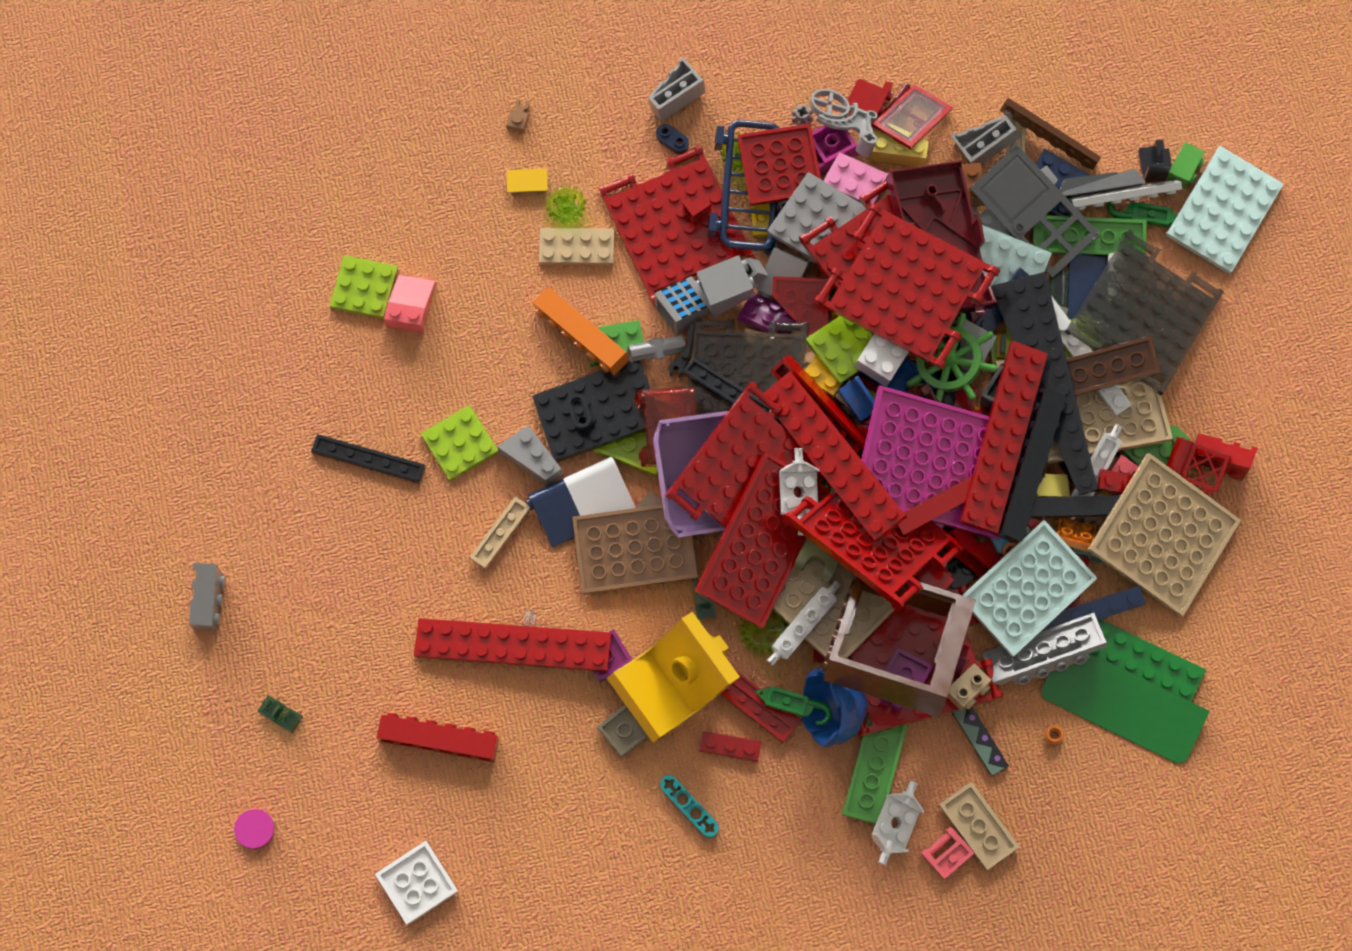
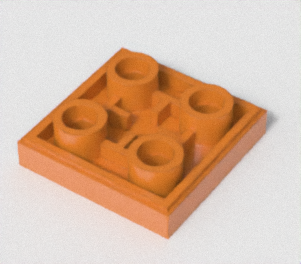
(1076, 534)

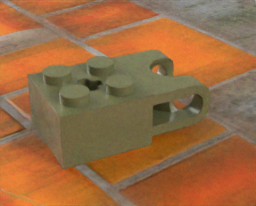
(812, 552)

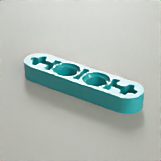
(689, 806)

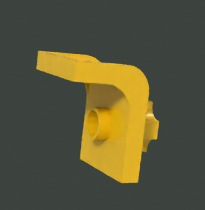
(674, 677)

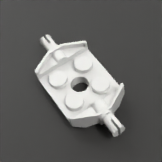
(799, 475)
(906, 811)

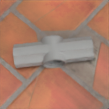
(656, 348)

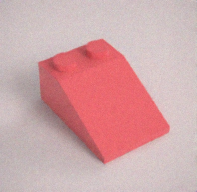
(409, 304)

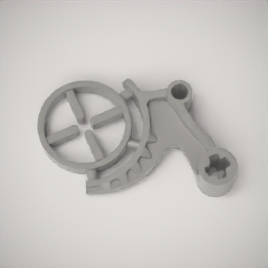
(859, 120)

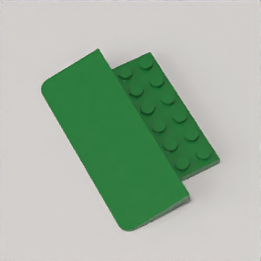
(1134, 693)

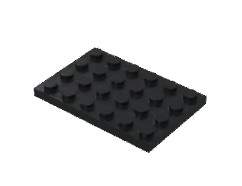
(609, 403)

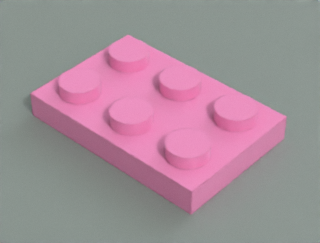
(854, 177)

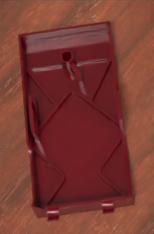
(940, 204)

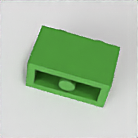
(1186, 164)

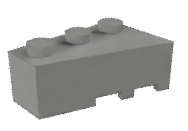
(676, 91)

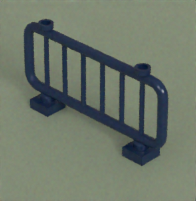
(722, 224)

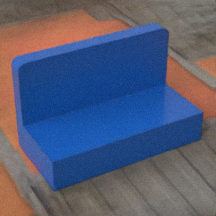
(857, 399)

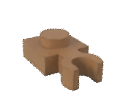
(518, 118)

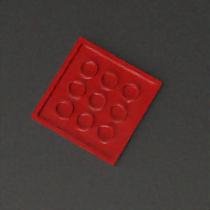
(777, 162)

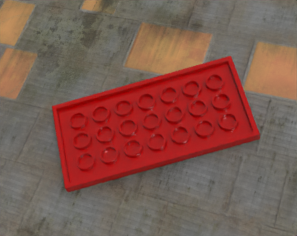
(755, 548)

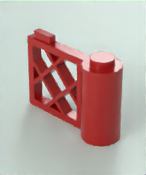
(1181, 462)

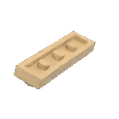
(500, 533)

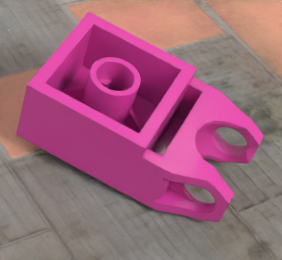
(829, 143)

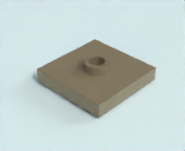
(622, 731)

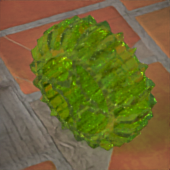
(772, 630)

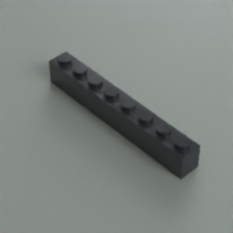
(1031, 463)

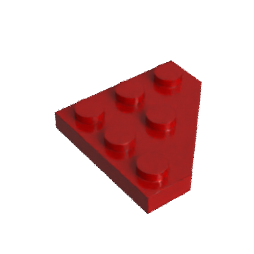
(798, 297)

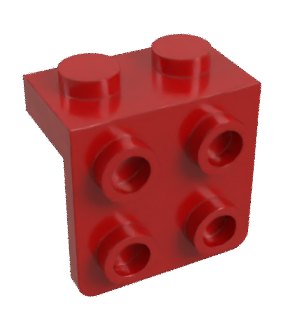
(871, 96)

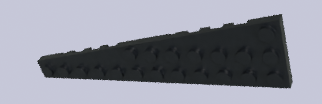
(1032, 321)

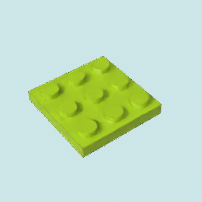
(363, 287)
(839, 347)
(459, 443)

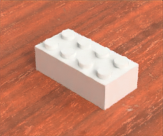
(880, 360)

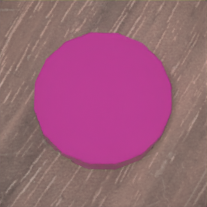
(254, 829)

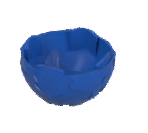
(847, 709)

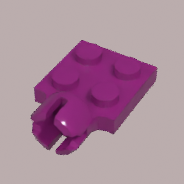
(761, 310)
(618, 658)
(907, 666)

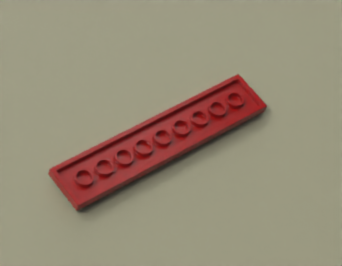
(1003, 437)
(835, 458)
(513, 645)

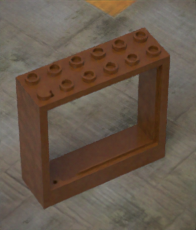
(892, 687)

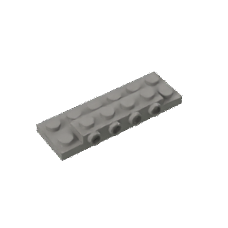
(1048, 651)

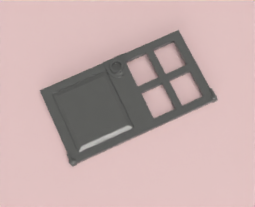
(1022, 197)

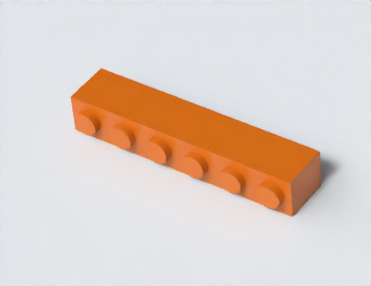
(580, 331)

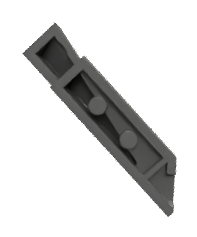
(1100, 183)

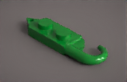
(1154, 214)
(793, 703)

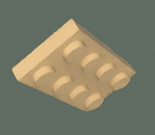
(576, 246)
(979, 826)

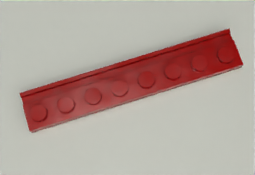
(744, 697)

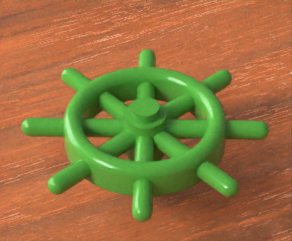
(953, 362)

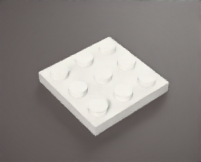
(416, 883)

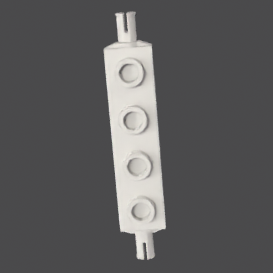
(1103, 455)
(803, 623)

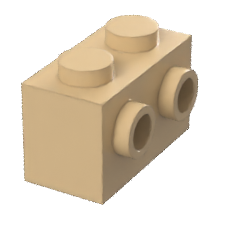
(968, 687)

